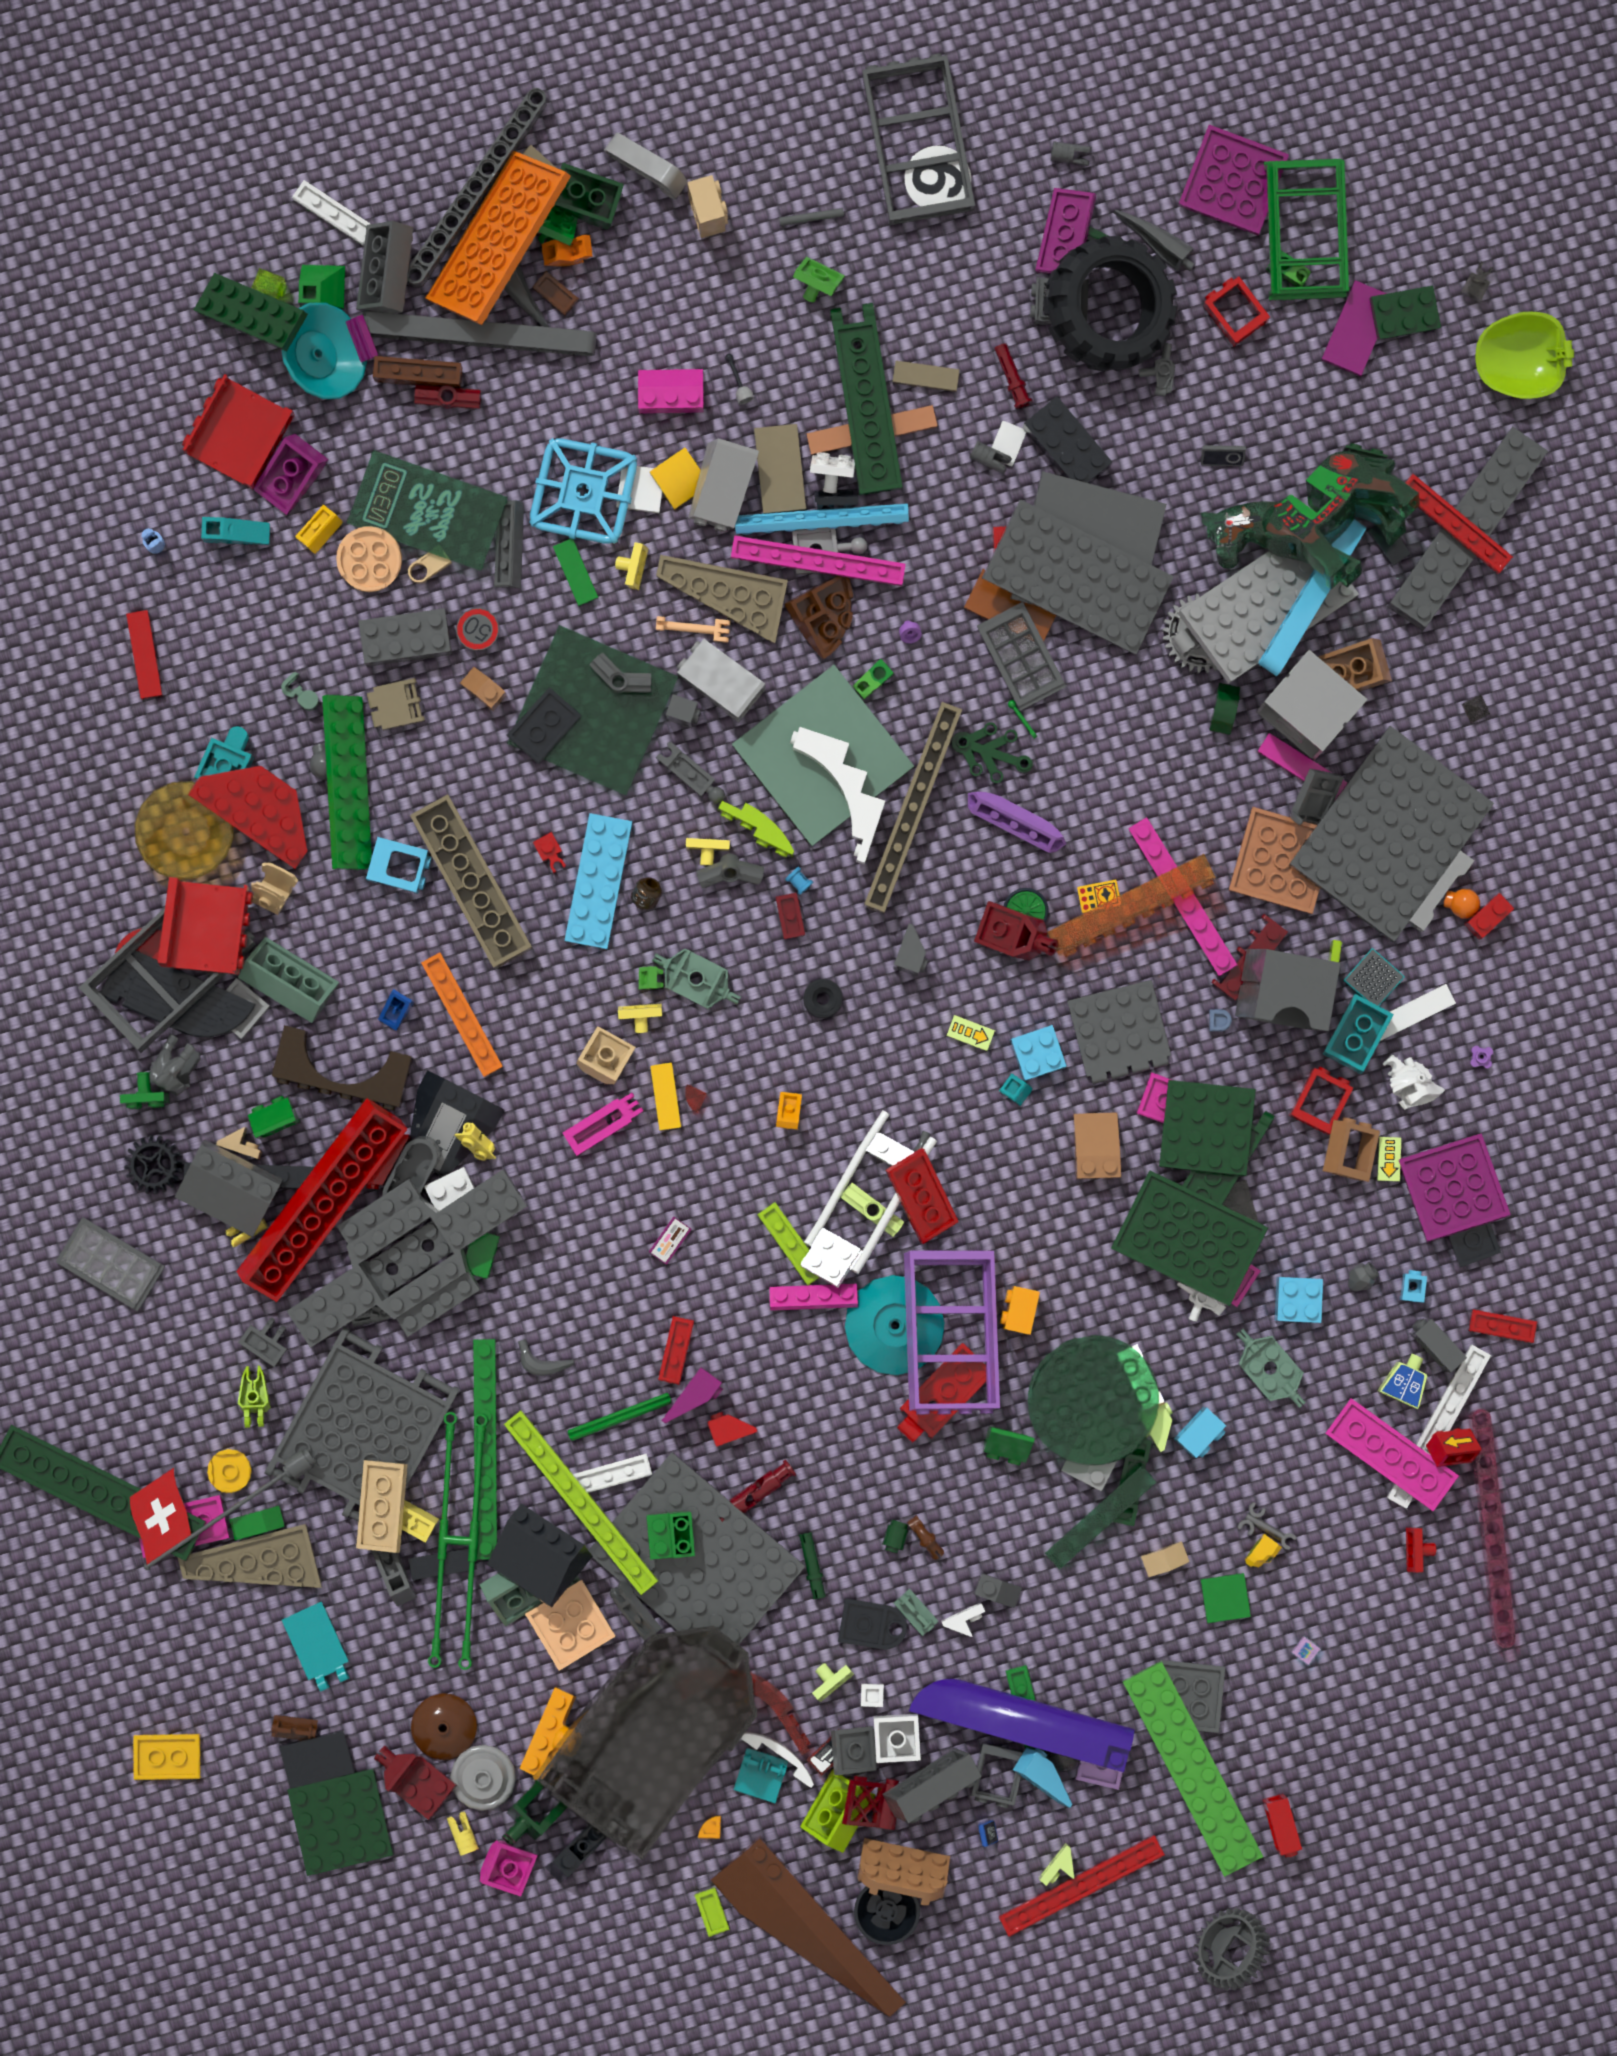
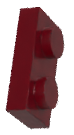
(790, 916)

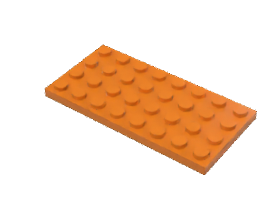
(498, 237)

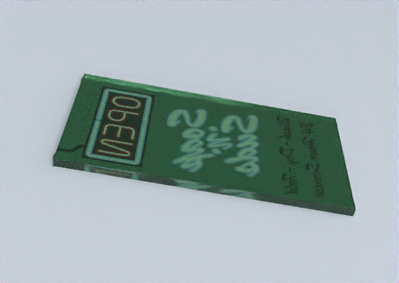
(428, 510)

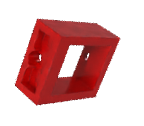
(1235, 337)
(1311, 1120)
(1282, 1825)

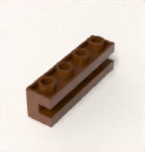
(417, 372)

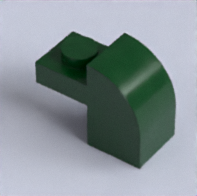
(1224, 708)

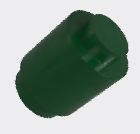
(895, 1536)

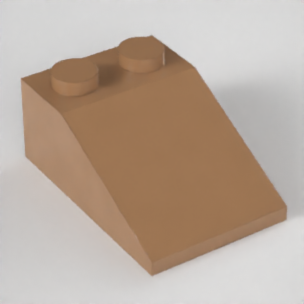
(1360, 664)
(1097, 1146)

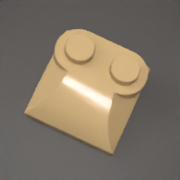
(605, 1056)

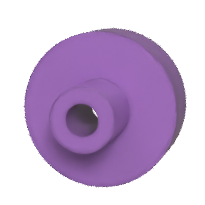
(910, 632)

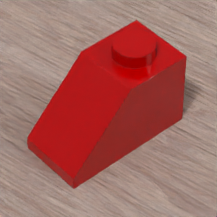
(728, 1428)

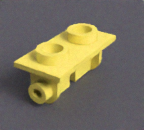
(476, 1143)

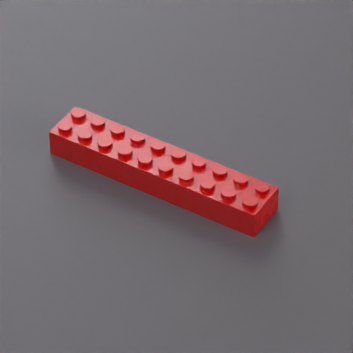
(321, 1200)

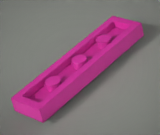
(813, 1297)

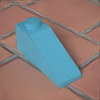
(1042, 1774)

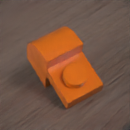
(560, 254)

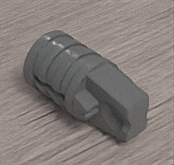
(371, 1316)

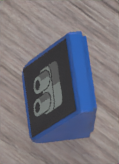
(988, 1833)

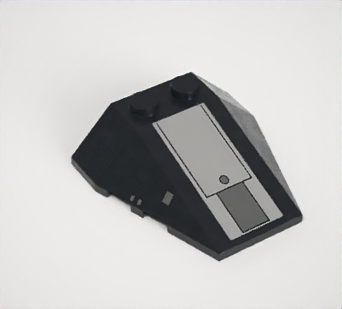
(442, 1112)

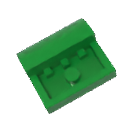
(670, 1535)

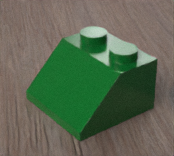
(273, 1118)

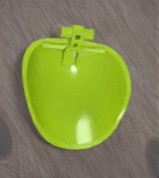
(1524, 355)

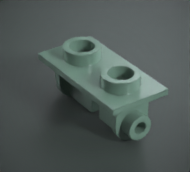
(916, 1612)

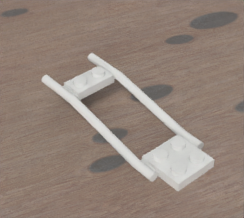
(831, 1255)

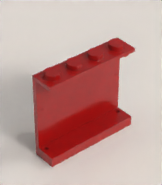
(237, 432)
(204, 927)

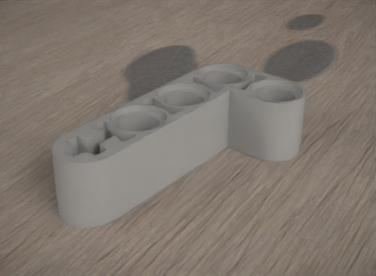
(647, 164)

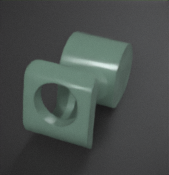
(307, 699)

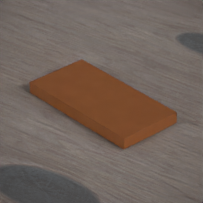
(990, 600)

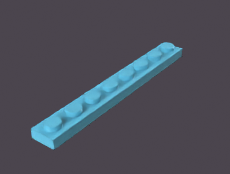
(822, 518)

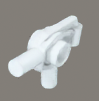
(1201, 1300)

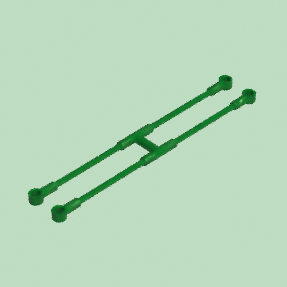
(471, 1541)

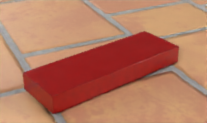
(1502, 1326)
(676, 1350)

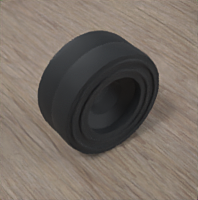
(835, 998)

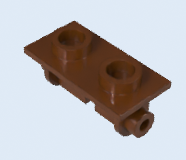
(293, 1727)

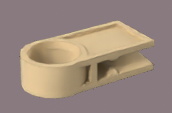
(433, 564)

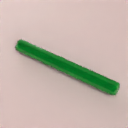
(619, 1416)

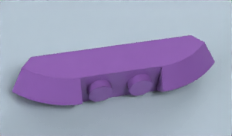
(1016, 820)

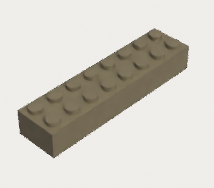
(471, 881)

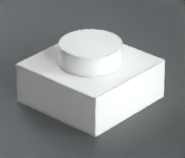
(872, 1695)

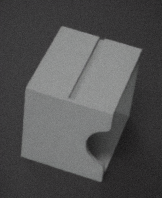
(1311, 705)

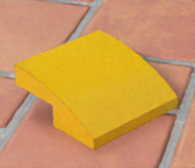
(677, 478)

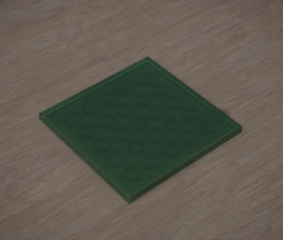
(613, 726)

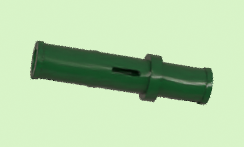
(812, 1566)

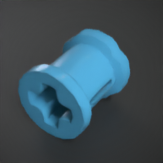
(799, 881)

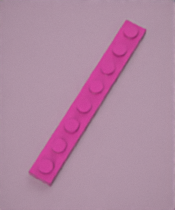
(818, 560)
(1189, 907)

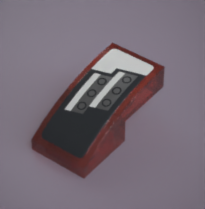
(823, 1757)

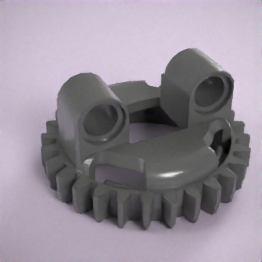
(1218, 1940)

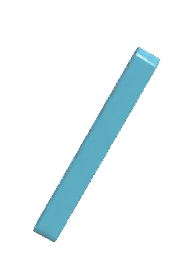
(1305, 607)

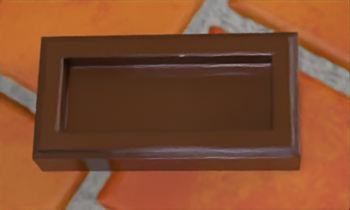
(555, 293)

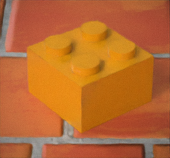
(1020, 1310)

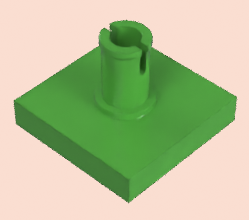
(818, 278)

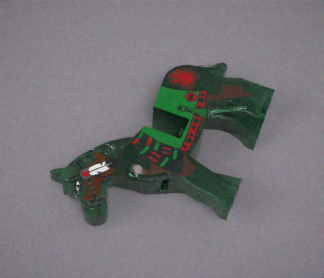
(1339, 491)

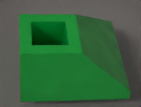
(322, 285)

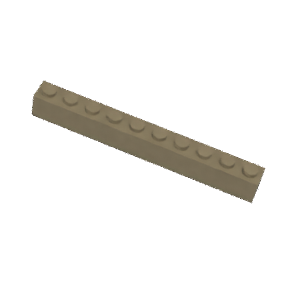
(912, 808)

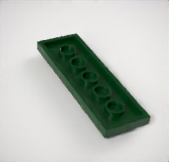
(250, 312)

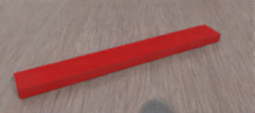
(1081, 1885)

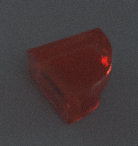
(694, 1097)

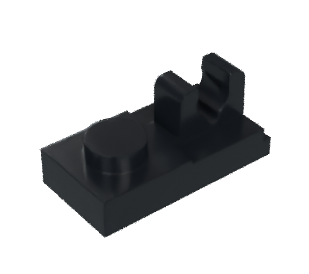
(845, 498)

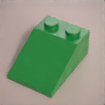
(1008, 1445)

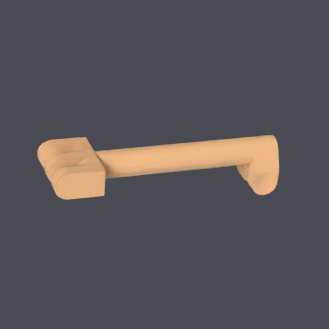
(716, 630)

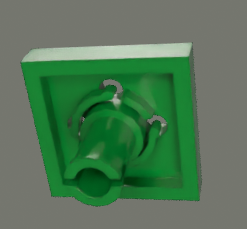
(558, 226)
(144, 1094)

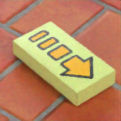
(970, 1033)
(1388, 1159)

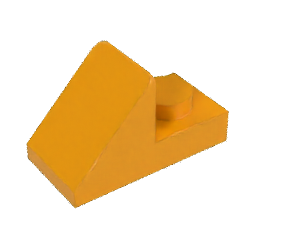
(788, 1110)

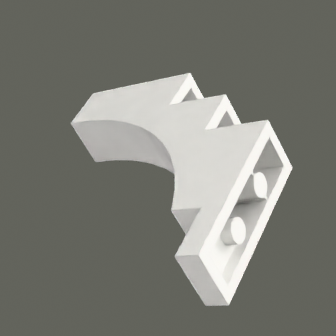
(863, 809)

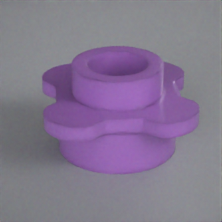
(1486, 1052)

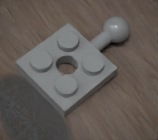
(827, 541)

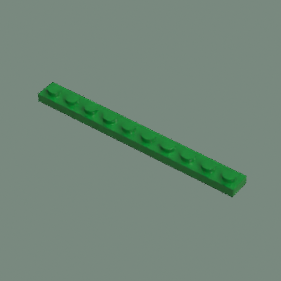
(485, 1403)

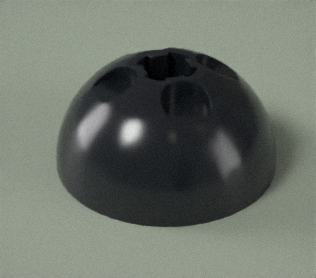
(890, 1924)

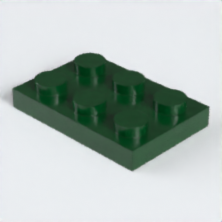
(1405, 312)

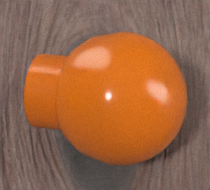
(1463, 903)

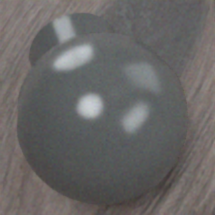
(318, 762)

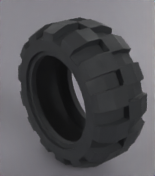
(1153, 288)

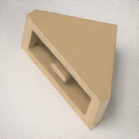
(1165, 1559)

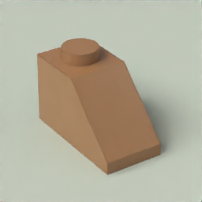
(483, 688)

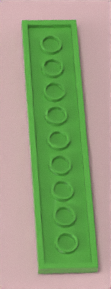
(1192, 1768)

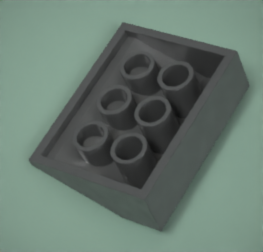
(228, 1188)

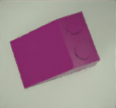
(290, 473)
(697, 1392)

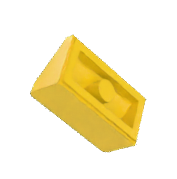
(319, 529)

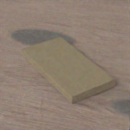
(780, 469)

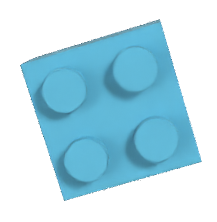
(1038, 1053)
(1298, 1299)
(1200, 1433)

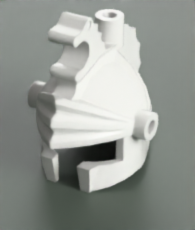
(1412, 1082)

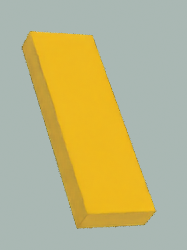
(665, 1096)

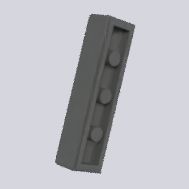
(509, 546)

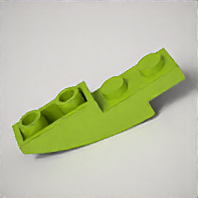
(766, 830)

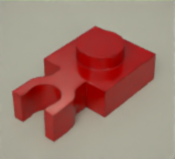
(548, 849)

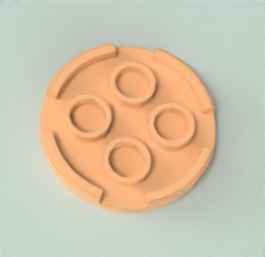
(369, 558)

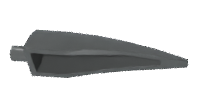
(1164, 244)
(520, 293)

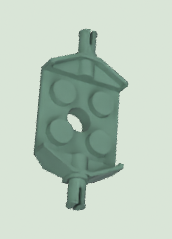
(707, 993)
(1287, 1374)

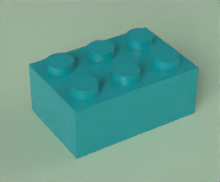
(1358, 1034)

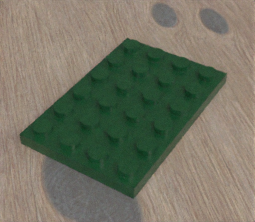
(1189, 1238)

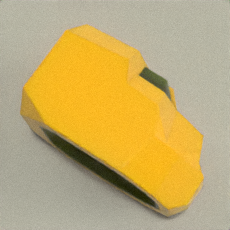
(1262, 1552)

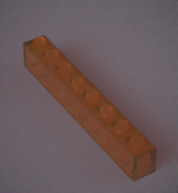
(1132, 905)

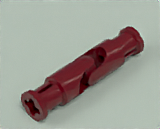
(768, 1482)

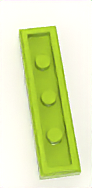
(787, 1239)

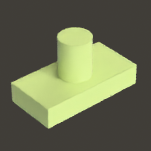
(831, 1680)

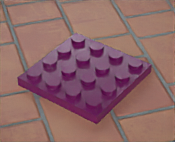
(1230, 180)
(1454, 1187)

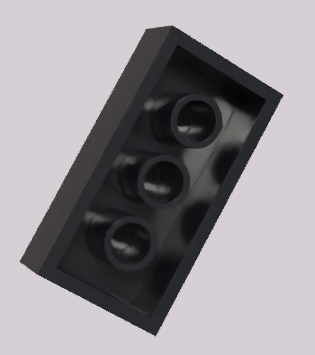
(1066, 443)

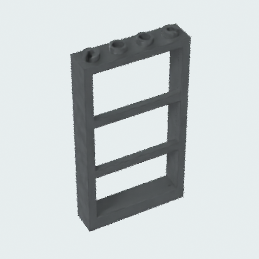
(917, 65)
(125, 953)

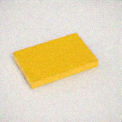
(166, 1756)

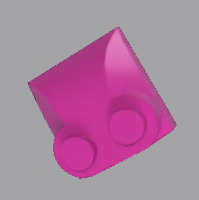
(507, 1867)

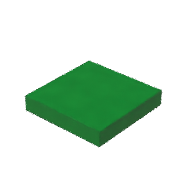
(1225, 1598)

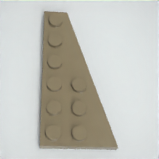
(739, 595)
(268, 1559)

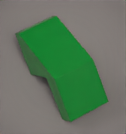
(257, 1523)

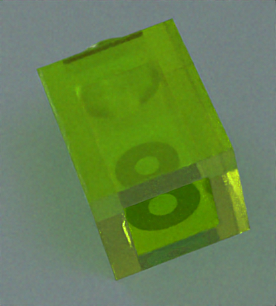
(269, 284)

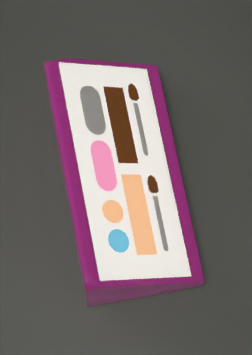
(670, 1240)

